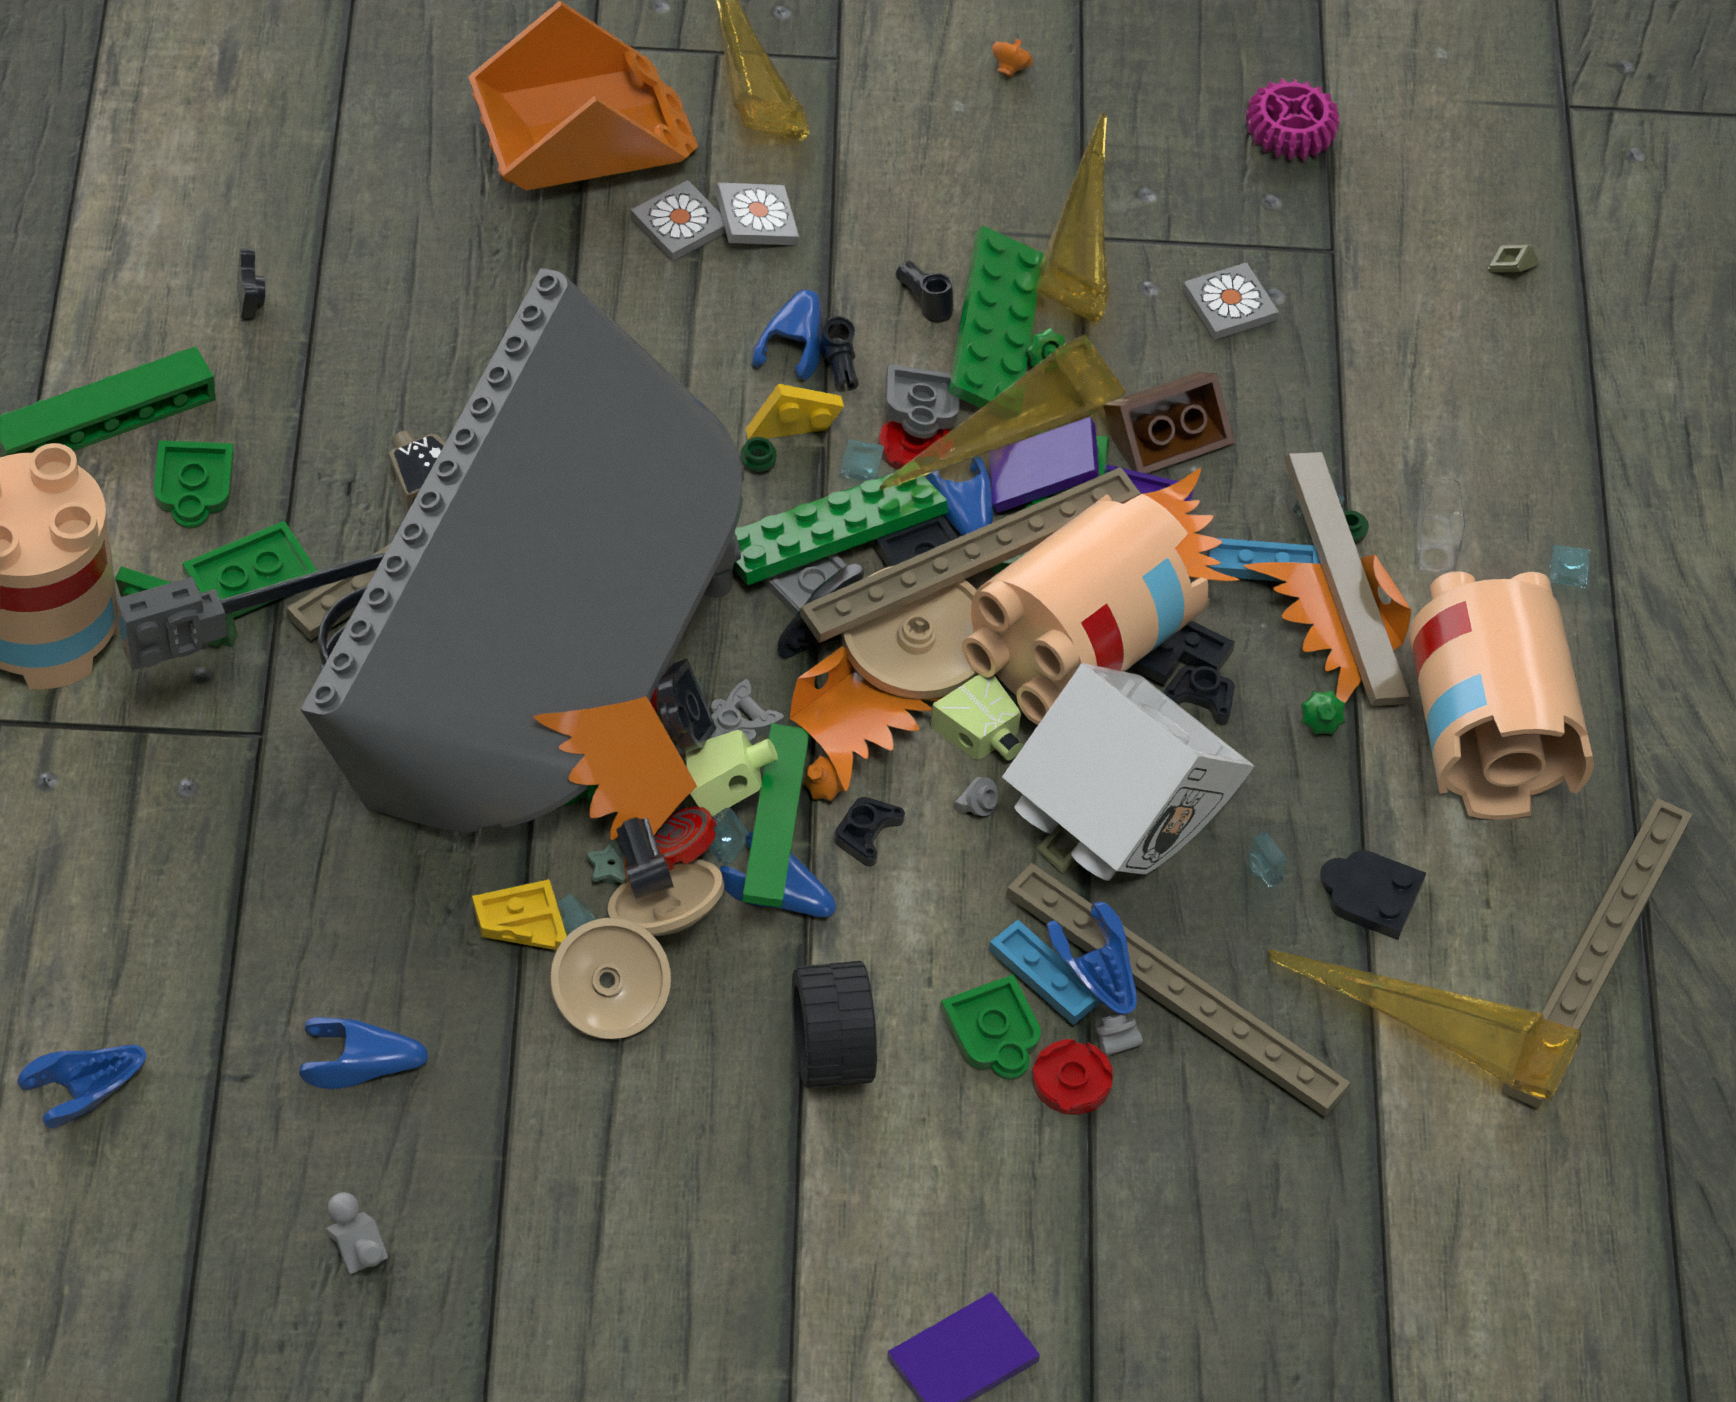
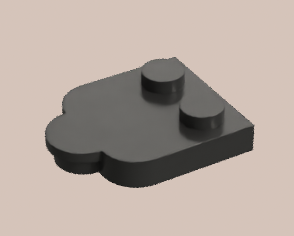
(920, 400)

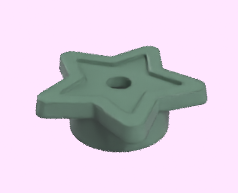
(604, 871)

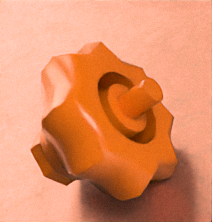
(1011, 57)
(822, 779)

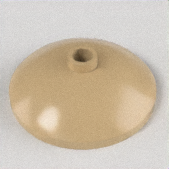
(694, 895)
(638, 974)

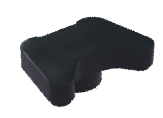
(249, 287)
(1205, 689)
(862, 826)

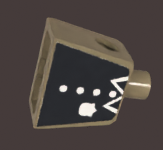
(411, 463)

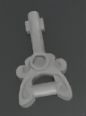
(728, 717)

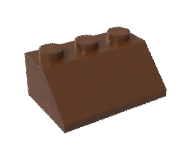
(1170, 422)

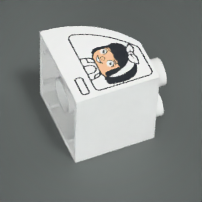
(1123, 772)

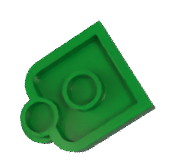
(193, 479)
(994, 1027)

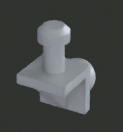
(354, 1233)

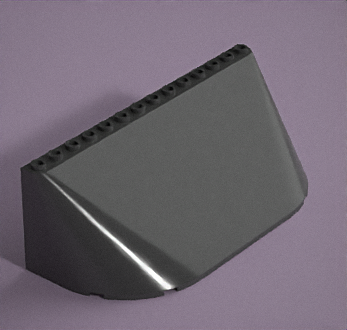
(530, 573)

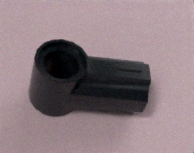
(645, 864)

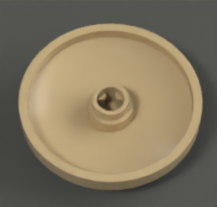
(917, 646)

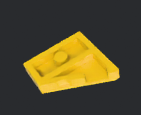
(794, 412)
(521, 915)

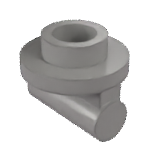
(978, 798)
(1118, 1034)

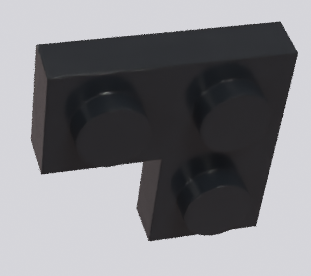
(1192, 644)

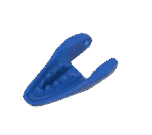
(797, 321)
(968, 501)
(802, 889)
(1105, 970)
(366, 1053)
(87, 1075)

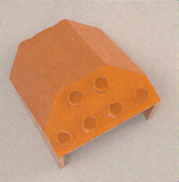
(576, 105)

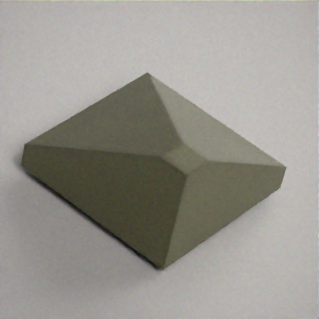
(1513, 259)
(1058, 849)

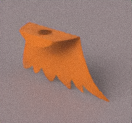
(1173, 499)
(1318, 608)
(849, 712)
(628, 759)

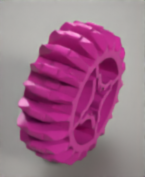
(1292, 119)

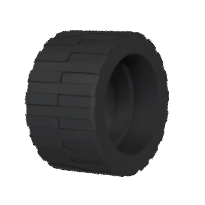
(834, 1024)

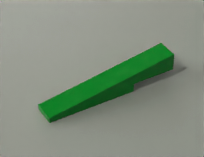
(776, 818)

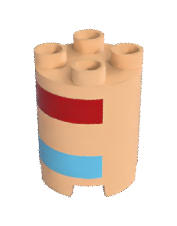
(53, 568)
(1086, 594)
(1499, 692)

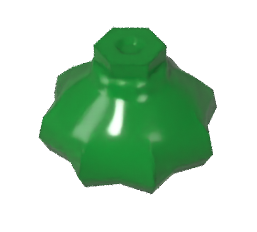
(1043, 345)
(1323, 712)

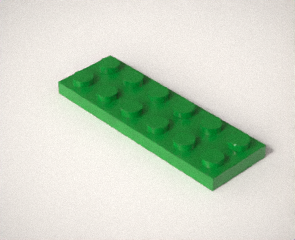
(995, 317)
(833, 525)

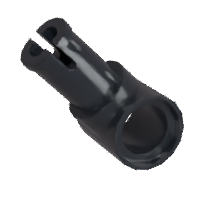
(932, 290)
(840, 353)

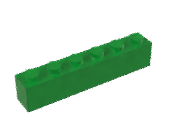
(110, 405)

